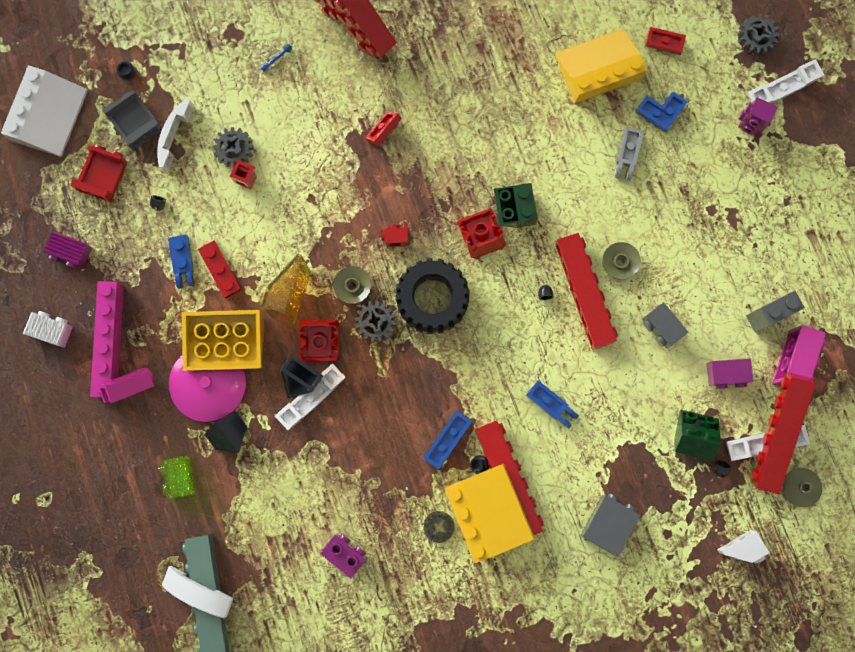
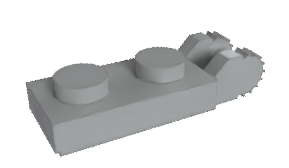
(629, 151)

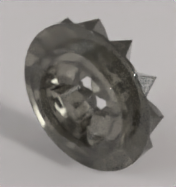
(429, 527)

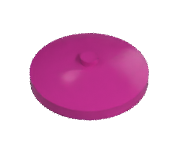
(207, 393)

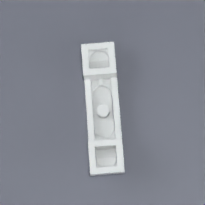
(788, 84)
(180, 113)
(305, 403)
(751, 445)
(196, 594)

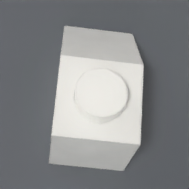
(746, 547)

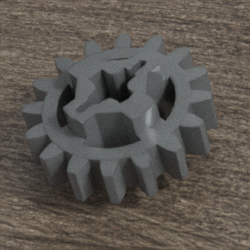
(758, 34)
(235, 139)
(366, 324)

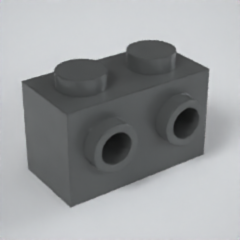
(664, 326)

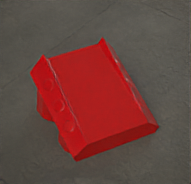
(481, 233)
(319, 340)

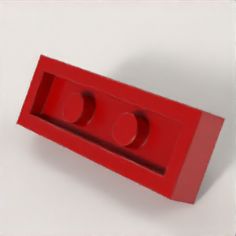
(219, 269)

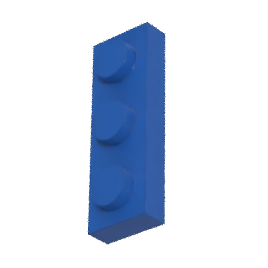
(447, 439)

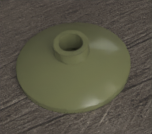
(627, 254)
(348, 276)
(793, 488)

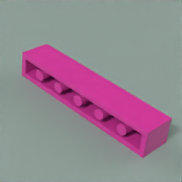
(106, 334)

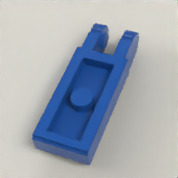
(181, 259)
(550, 403)

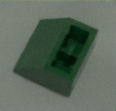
(516, 206)
(697, 435)

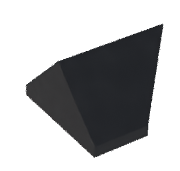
(299, 377)
(227, 433)

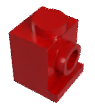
(243, 174)
(395, 236)

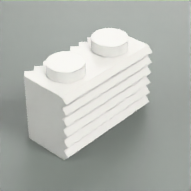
(48, 329)

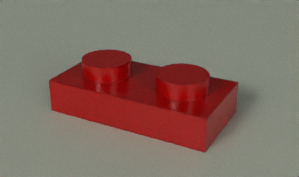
(665, 40)
(383, 128)

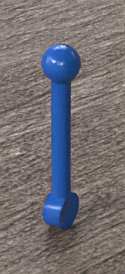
(287, 48)

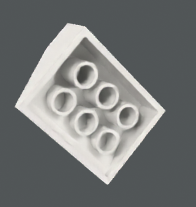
(44, 111)

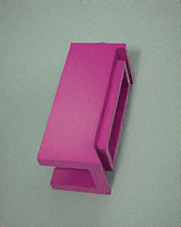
(126, 385)

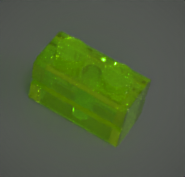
(177, 477)

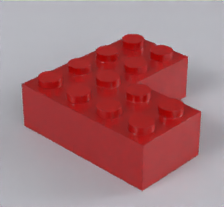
(362, 24)

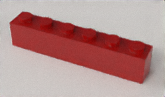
(586, 291)
(783, 432)
(499, 452)

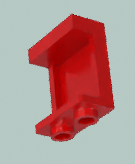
(100, 173)

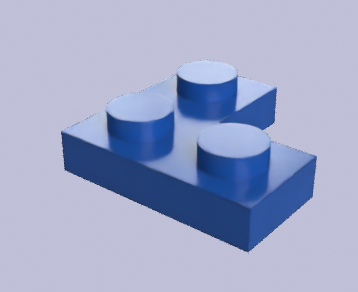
(661, 115)

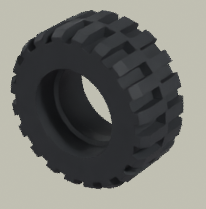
(432, 271)

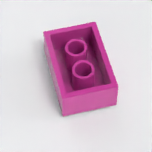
(800, 353)

